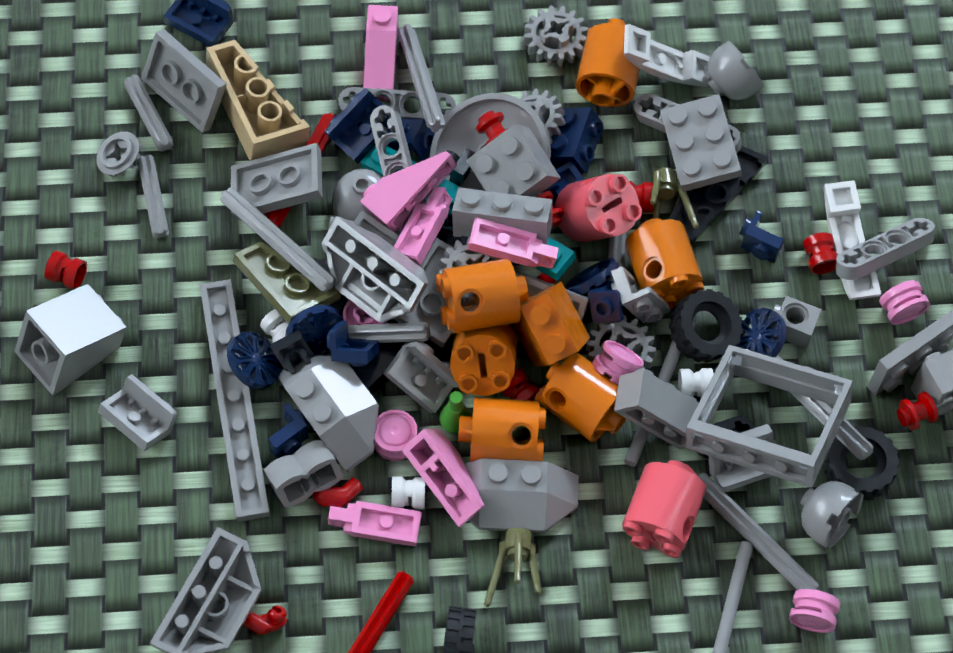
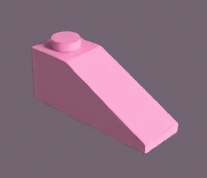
(381, 48)
(397, 194)
(444, 474)

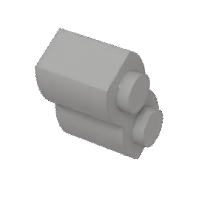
(305, 472)

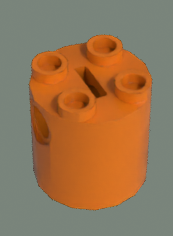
(604, 71)
(664, 260)
(492, 298)
(484, 359)
(581, 397)
(493, 425)

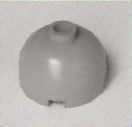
(731, 74)
(350, 192)
(829, 510)

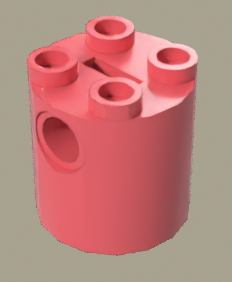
(598, 208)
(664, 507)

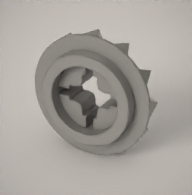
(111, 149)

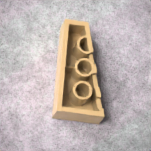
(254, 107)

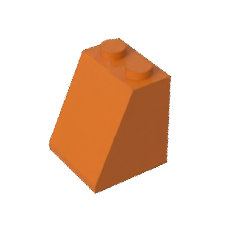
(550, 326)

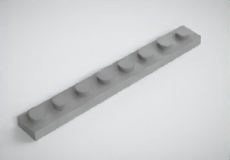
(234, 405)

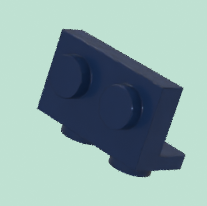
(201, 19)
(353, 128)
(577, 138)

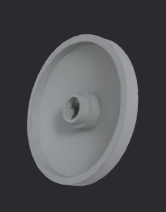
(462, 120)

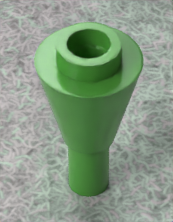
(452, 411)

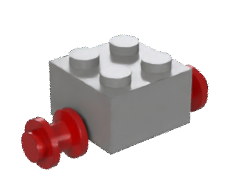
(513, 162)
(932, 390)

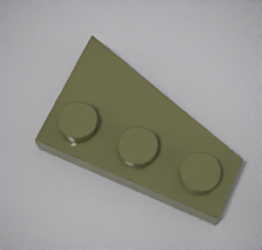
(280, 281)

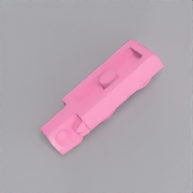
(424, 226)
(511, 244)
(377, 522)

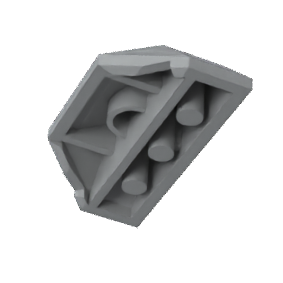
(372, 271)
(335, 407)
(522, 494)
(212, 599)

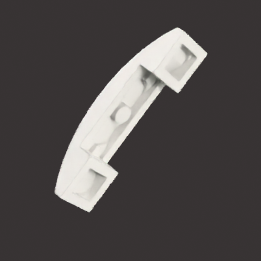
(663, 60)
(845, 225)

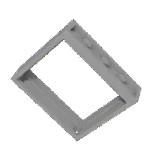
(754, 452)

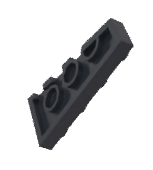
(712, 199)

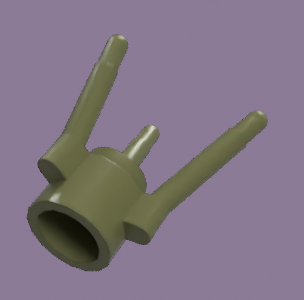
(664, 188)
(517, 547)

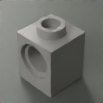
(805, 314)

